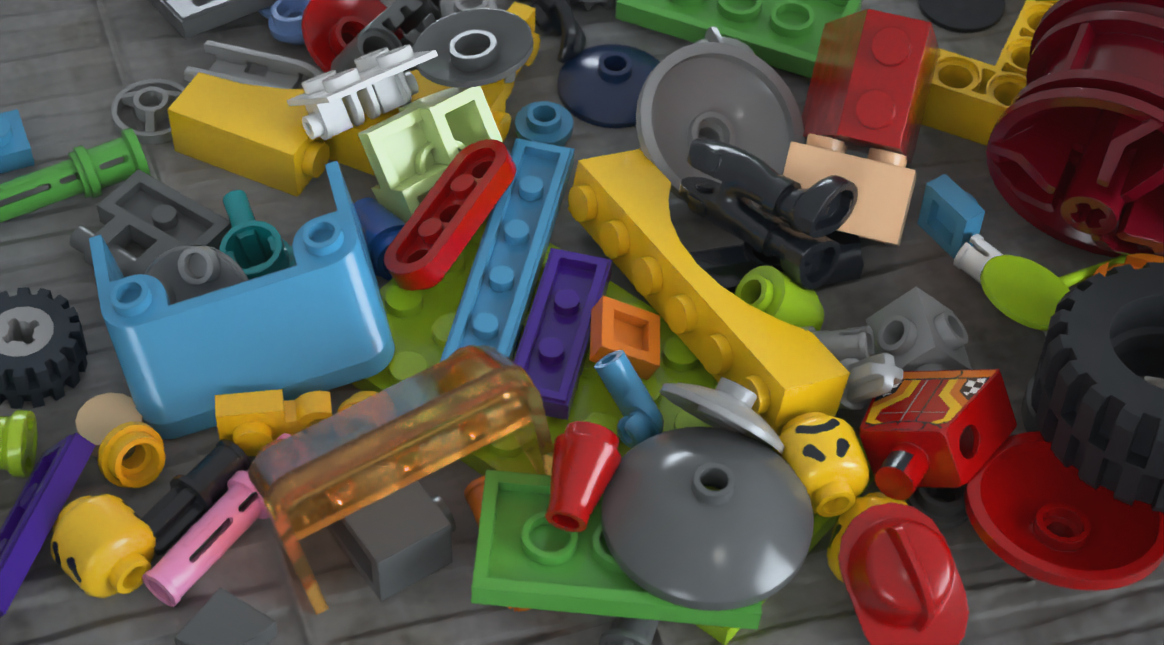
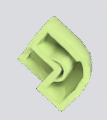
(421, 142)

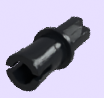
(194, 494)

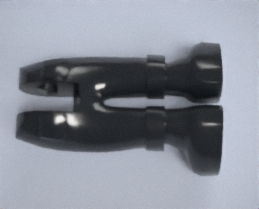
(817, 211)

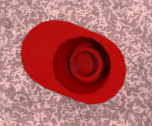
(902, 578)

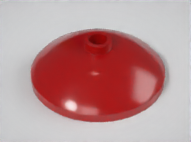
(1058, 526)

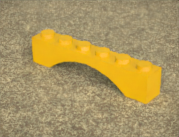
(627, 213)

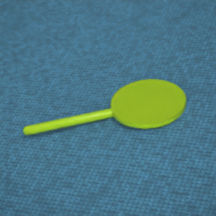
(1029, 290)

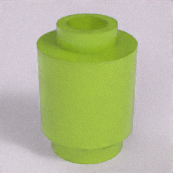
(781, 297)

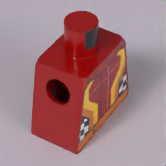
(935, 429)

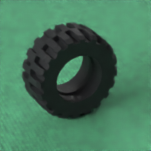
(1091, 387)

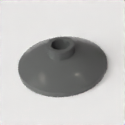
(474, 47)

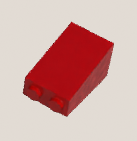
(872, 81)

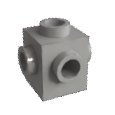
(920, 334)

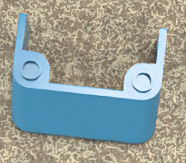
(282, 330)

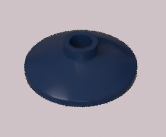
(605, 84)

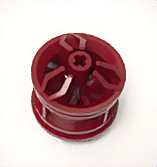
(1087, 131)

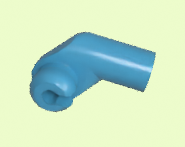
(639, 410)

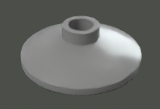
(725, 408)

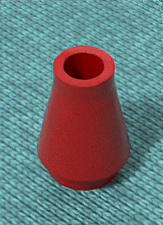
(581, 470)

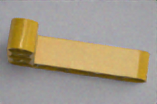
(972, 94)

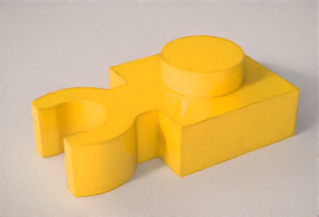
(262, 416)

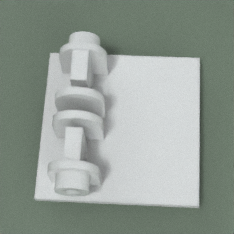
(377, 87)

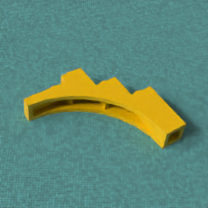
(264, 139)

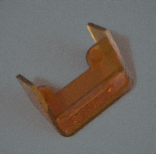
(394, 442)

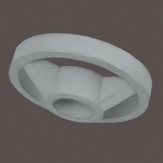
(138, 96)

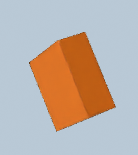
(625, 328)

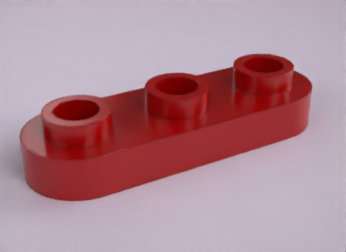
(450, 215)

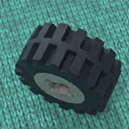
(54, 352)

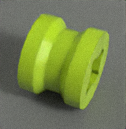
(18, 443)

